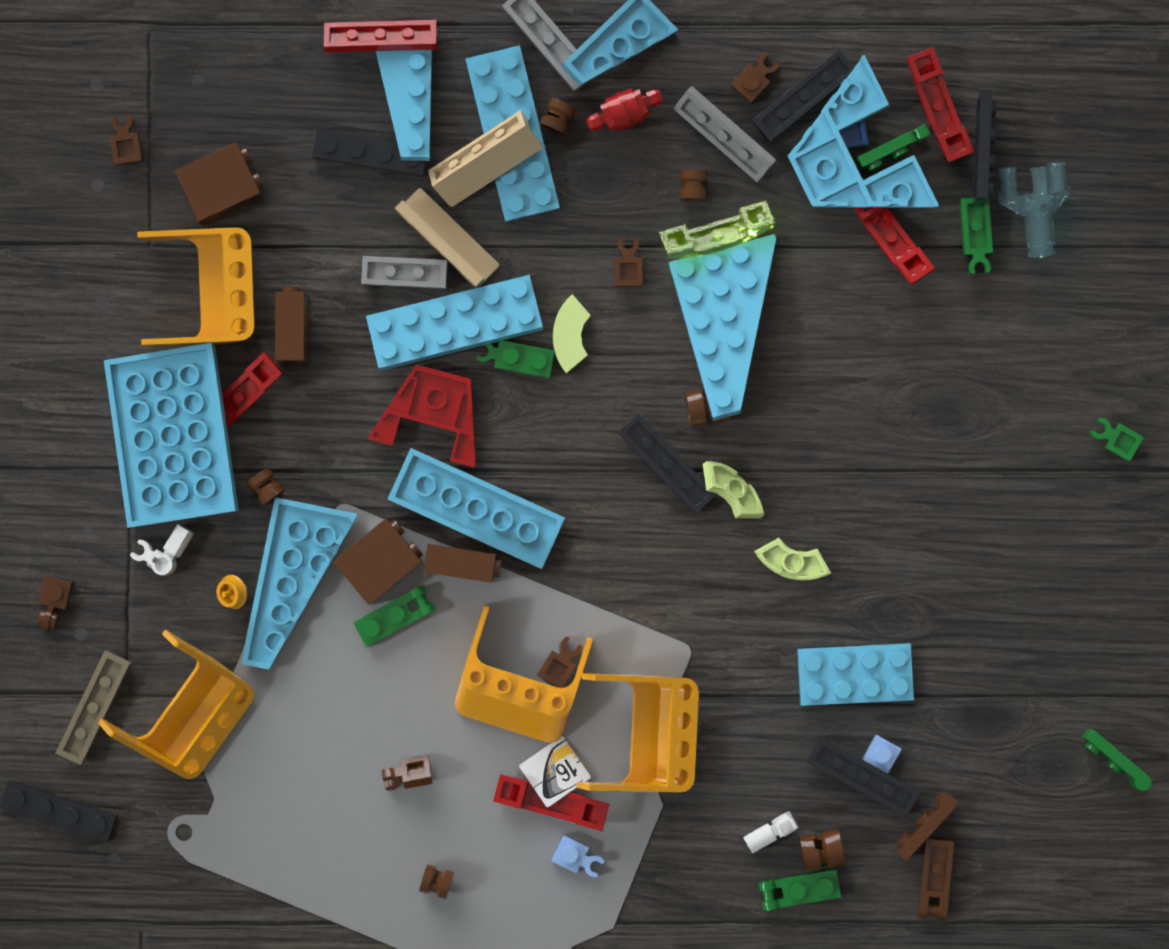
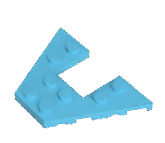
(828, 168)

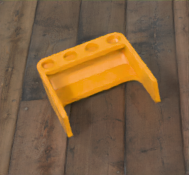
(224, 285)
(514, 700)
(196, 717)
(660, 734)

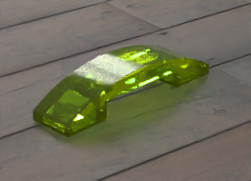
(719, 235)

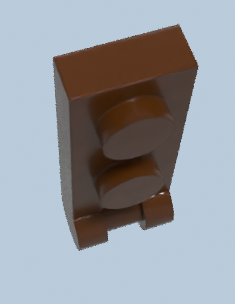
(926, 825)
(935, 877)

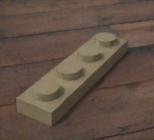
(92, 707)

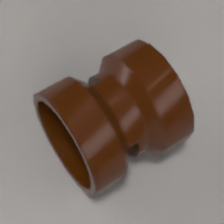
(557, 116)
(693, 186)
(270, 491)
(442, 884)

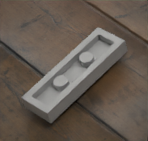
(404, 272)

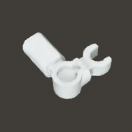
(165, 562)
(767, 834)

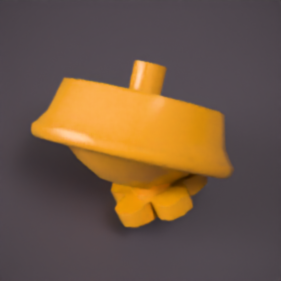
(232, 592)

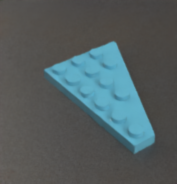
(722, 313)

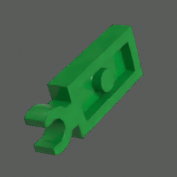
(895, 148)
(976, 233)
(520, 358)

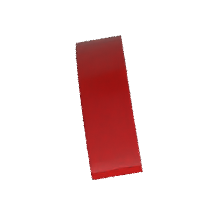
(938, 105)
(895, 243)
(250, 387)
(572, 807)

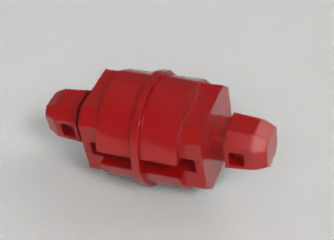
(624, 110)

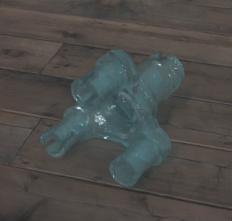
(1036, 207)

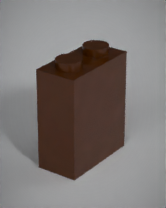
(220, 183)
(292, 327)
(379, 560)
(461, 563)

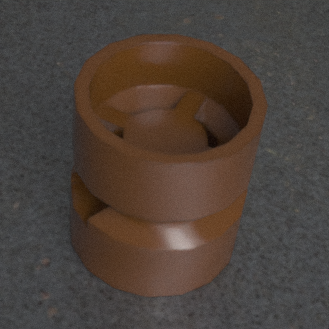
(699, 409)
(821, 850)

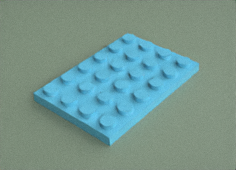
(171, 435)

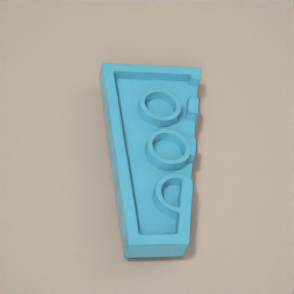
(621, 37)
(408, 94)

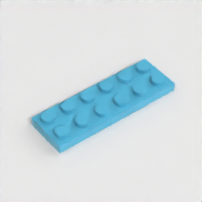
(500, 92)
(454, 323)
(476, 508)

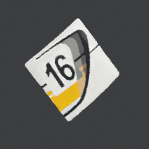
(554, 771)

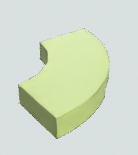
(568, 332)
(730, 486)
(792, 563)

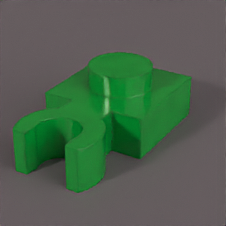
(1120, 440)

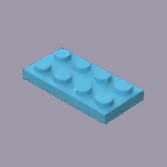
(855, 674)

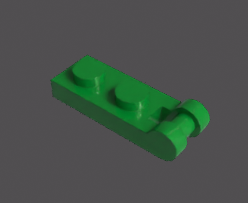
(393, 616)
(1117, 761)
(800, 889)

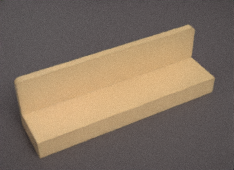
(484, 159)
(447, 237)

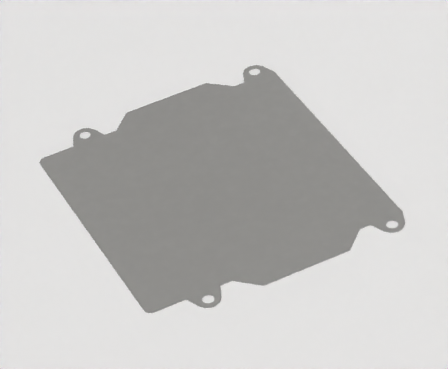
(305, 792)

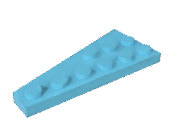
(295, 558)

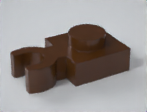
(752, 80)
(126, 145)
(628, 269)
(558, 666)

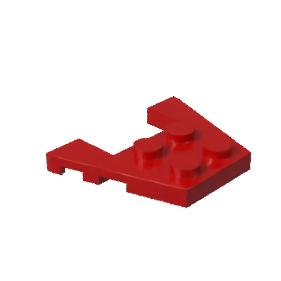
(437, 401)

